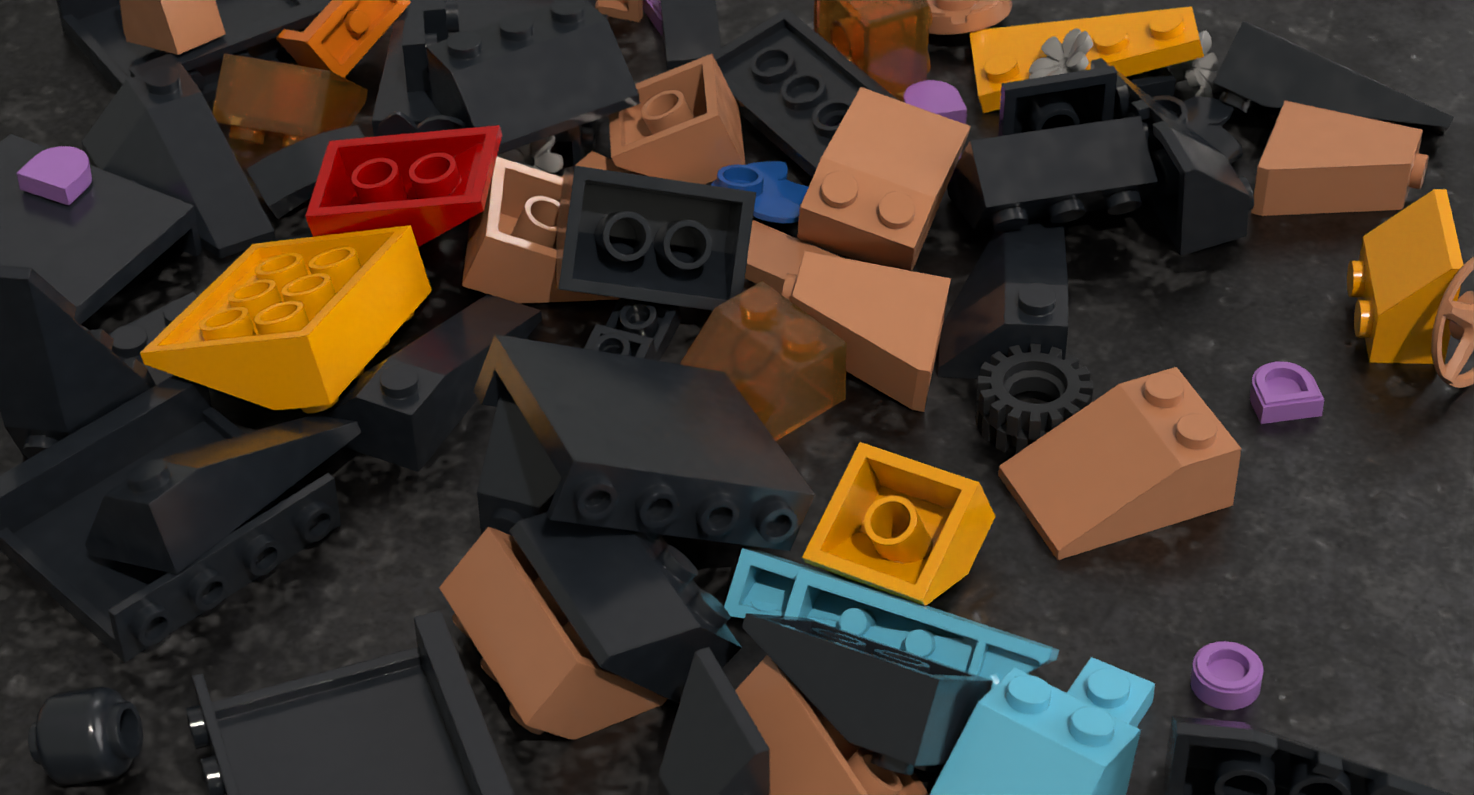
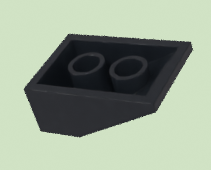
(873, 692)

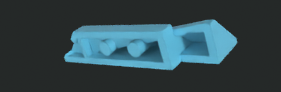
(787, 588)

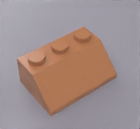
(534, 646)
(806, 749)

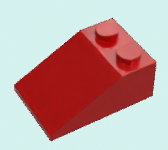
(403, 181)

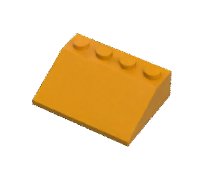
(296, 318)

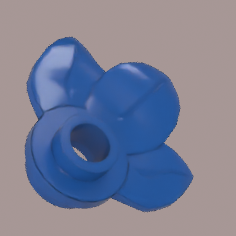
(776, 197)

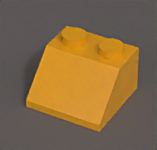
(1403, 279)
(901, 526)

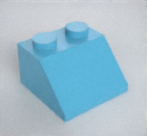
(1039, 743)

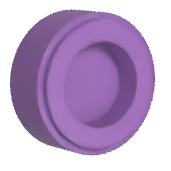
(1226, 675)

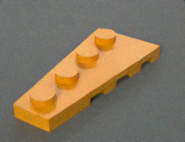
(1126, 41)

